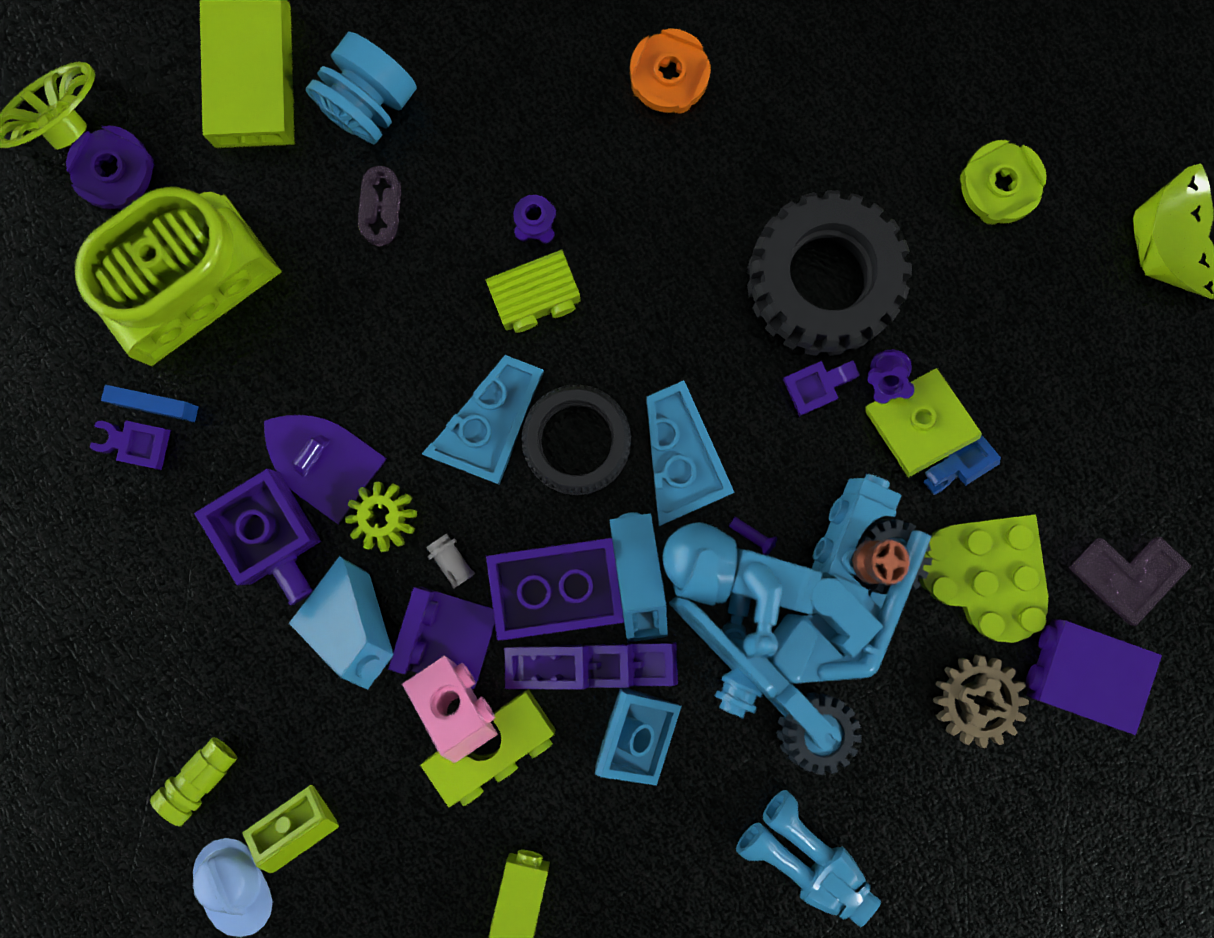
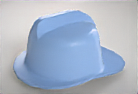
(231, 888)

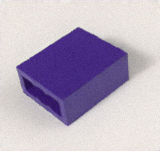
(1092, 675)

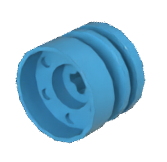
(365, 83)

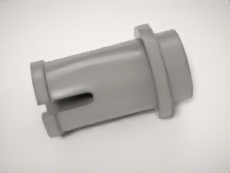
(450, 560)

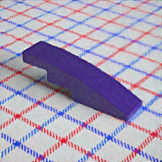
(591, 666)

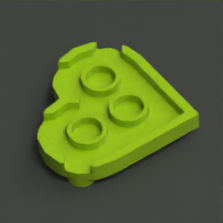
(993, 574)

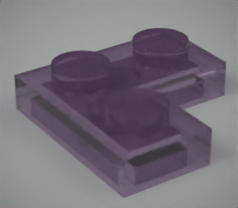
(1134, 586)

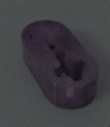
(369, 205)

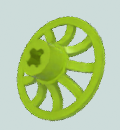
(54, 121)

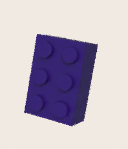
(554, 589)

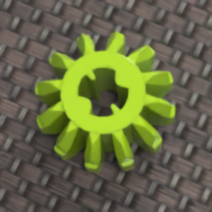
(366, 515)

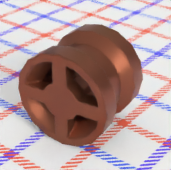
(887, 553)

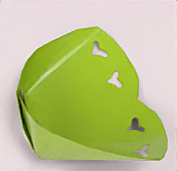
(1172, 239)

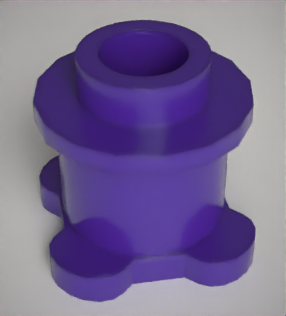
(538, 228)
(890, 376)

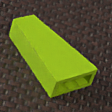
(520, 896)

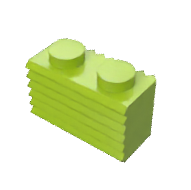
(534, 292)

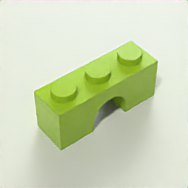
(522, 730)

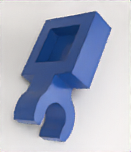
(965, 463)

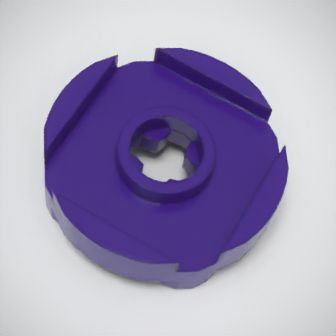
(102, 146)

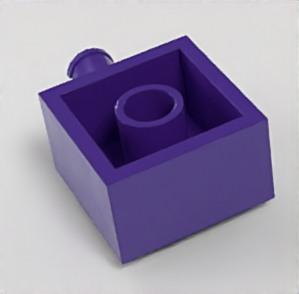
(261, 533)

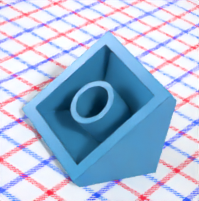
(637, 737)

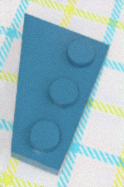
(490, 422)
(682, 455)

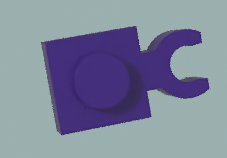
(136, 444)

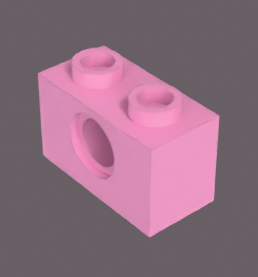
(434, 691)

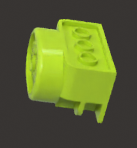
(169, 269)

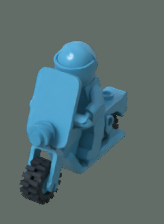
(836, 641)

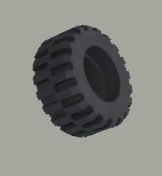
(861, 233)

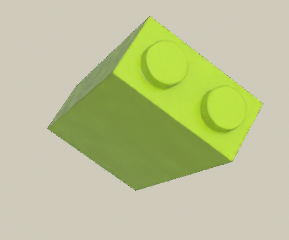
(246, 72)

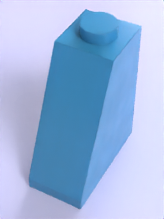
(639, 577)
(346, 624)

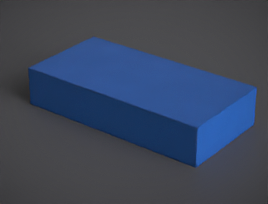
(149, 403)

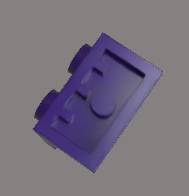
(442, 627)

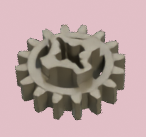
(974, 716)

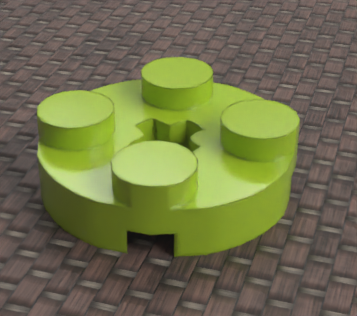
(1010, 160)

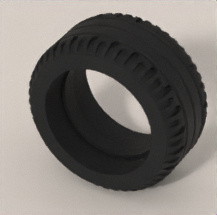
(567, 397)

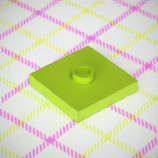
(925, 425)

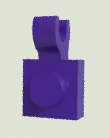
(815, 387)

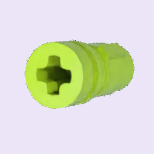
(195, 780)

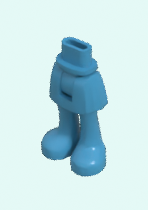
(833, 881)

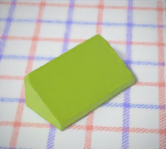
(289, 830)

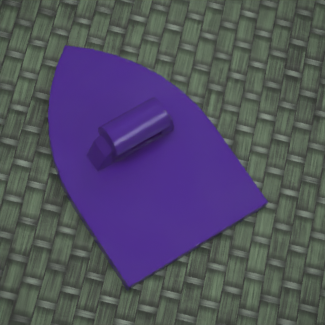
(321, 461)

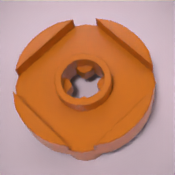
(660, 50)

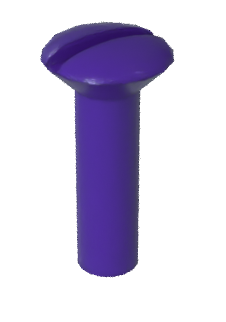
(767, 544)

